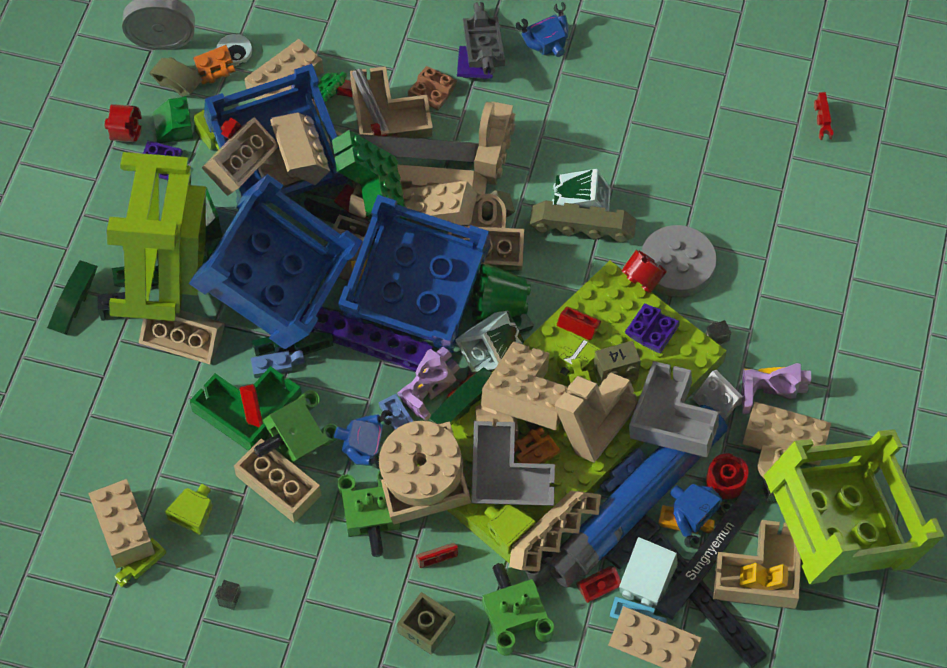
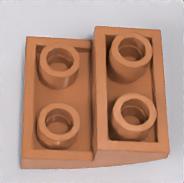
(434, 85)

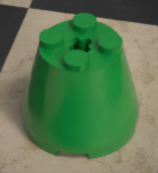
(499, 292)

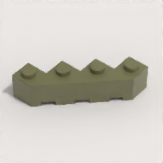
(592, 221)

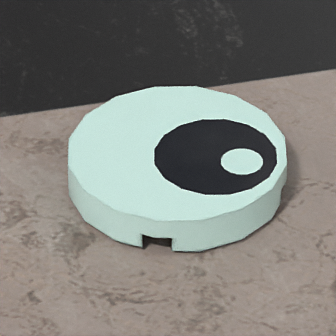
(238, 46)

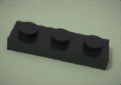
(622, 551)

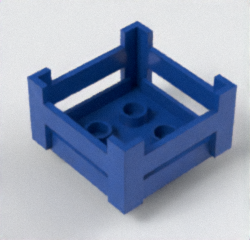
(295, 100)
(272, 267)
(415, 274)

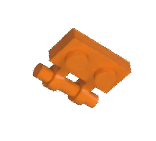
(213, 60)
(538, 453)

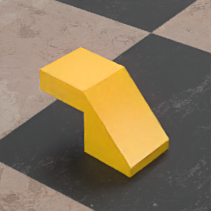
(759, 577)

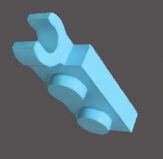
(619, 603)

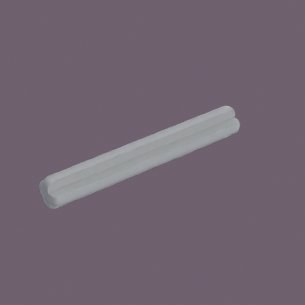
(369, 99)

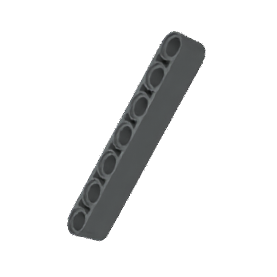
(425, 148)

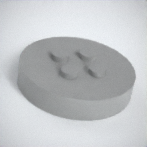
(158, 24)
(685, 256)

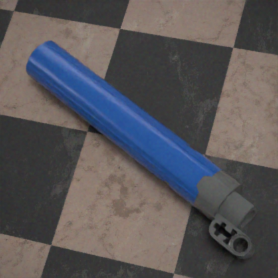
(618, 514)

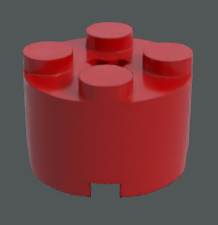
(123, 123)
(644, 270)
(727, 475)

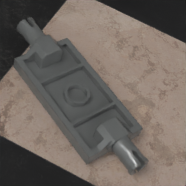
(483, 40)

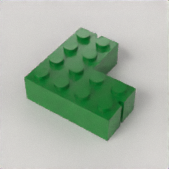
(369, 167)
(225, 406)

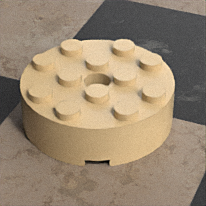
(410, 446)

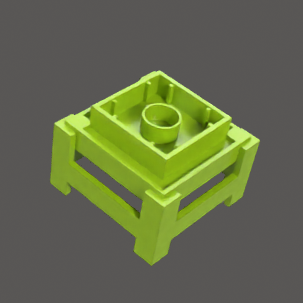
(176, 238)
(841, 512)

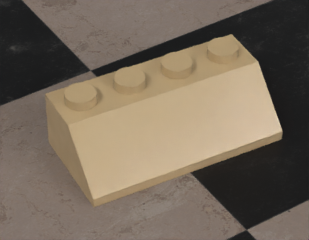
(300, 147)
(186, 336)

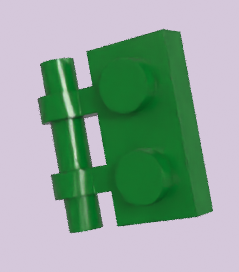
(329, 84)

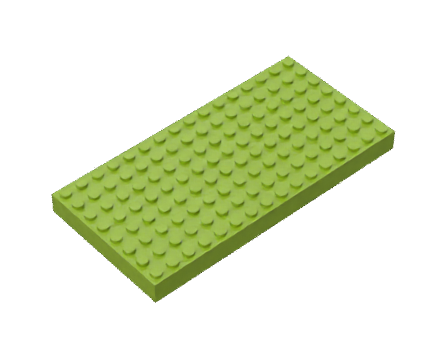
(615, 303)

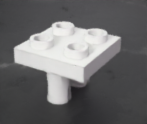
(718, 394)

